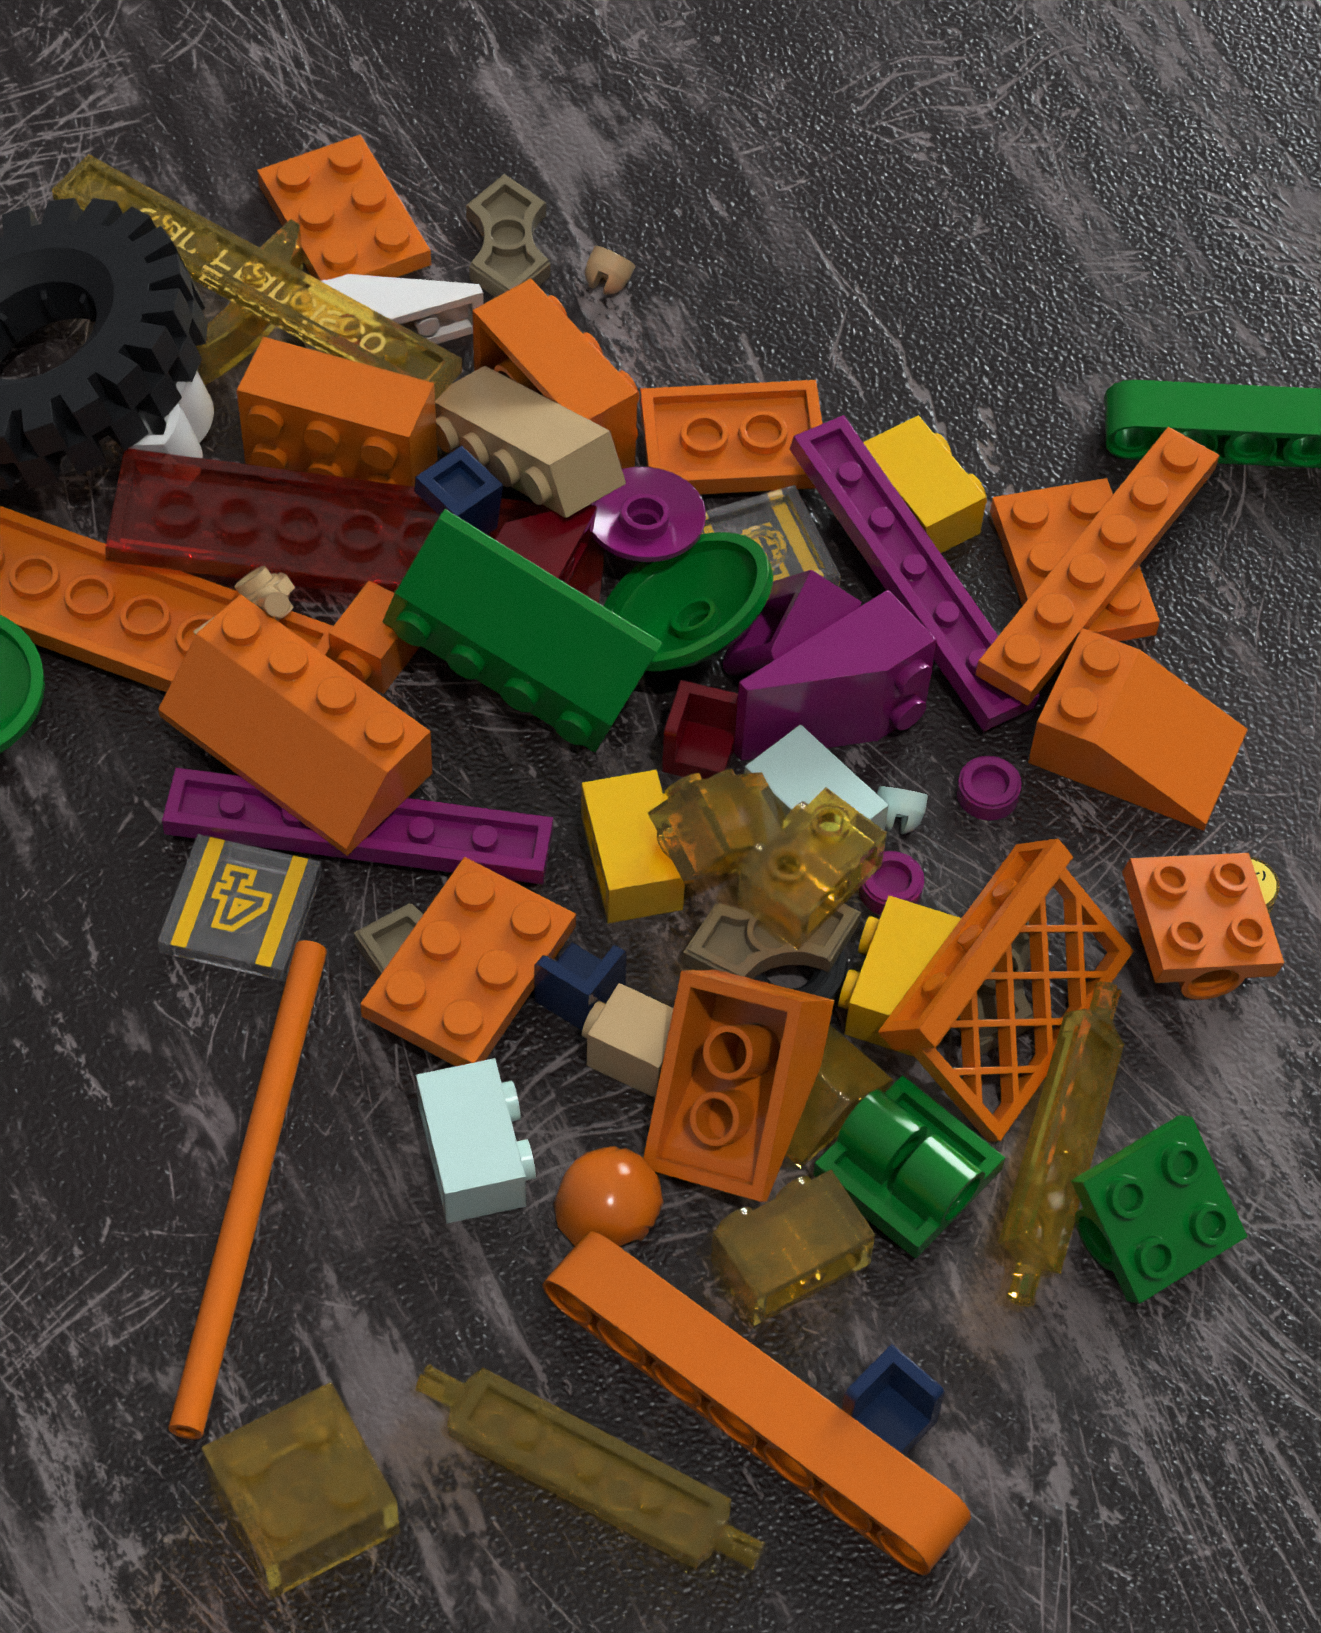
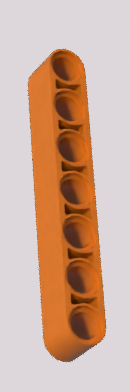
(758, 1403)

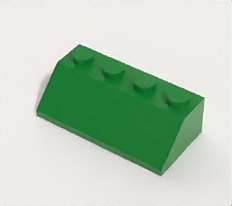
(520, 631)

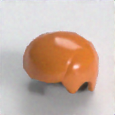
(610, 1195)

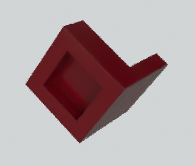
(700, 731)

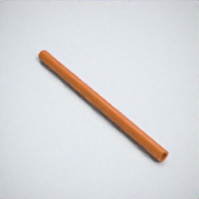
(247, 1193)

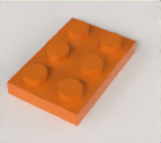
(345, 212)
(730, 433)
(1041, 528)
(467, 965)

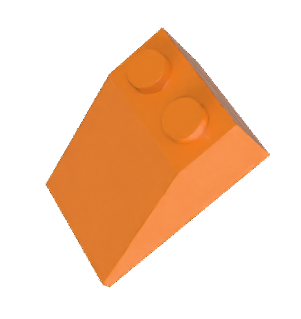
(1135, 732)
(734, 1080)

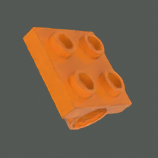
(1202, 921)

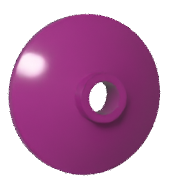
(649, 516)

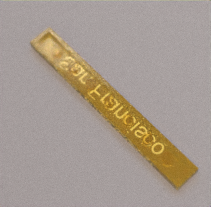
(268, 284)

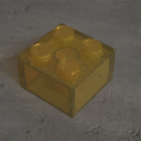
(301, 1490)

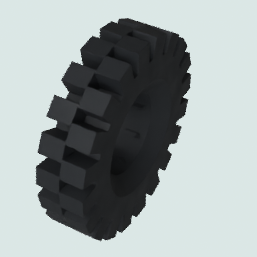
(143, 338)

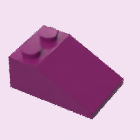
(842, 683)

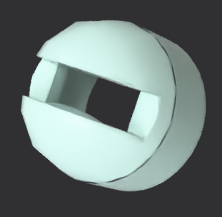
(904, 804)

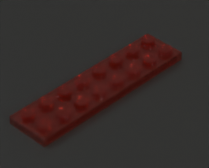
(298, 523)

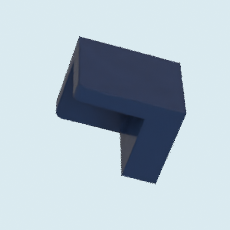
(462, 488)
(578, 981)
(895, 1400)

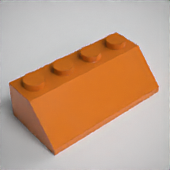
(296, 725)

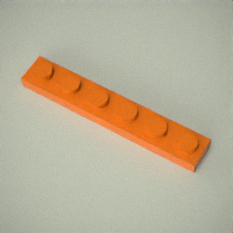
(1096, 566)

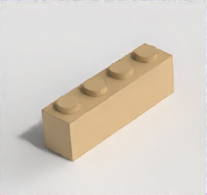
(528, 441)

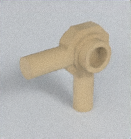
(266, 591)

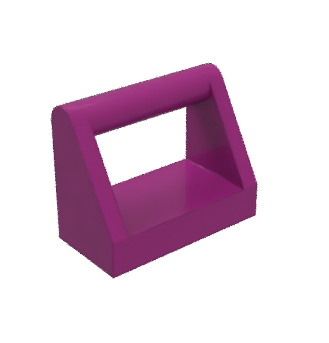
(793, 613)

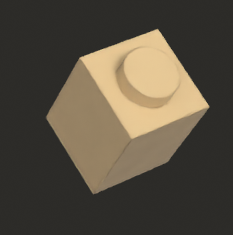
(628, 1038)

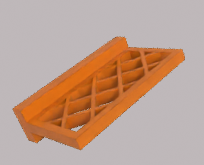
(966, 960)

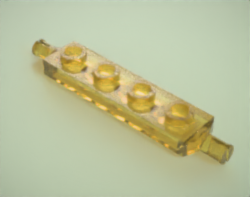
(1061, 1143)
(589, 1467)

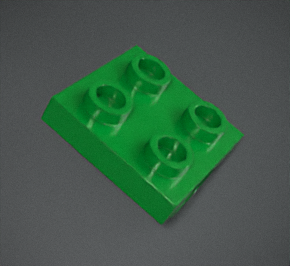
(909, 1164)
(1156, 1210)

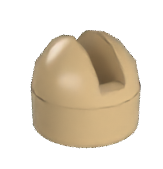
(610, 267)

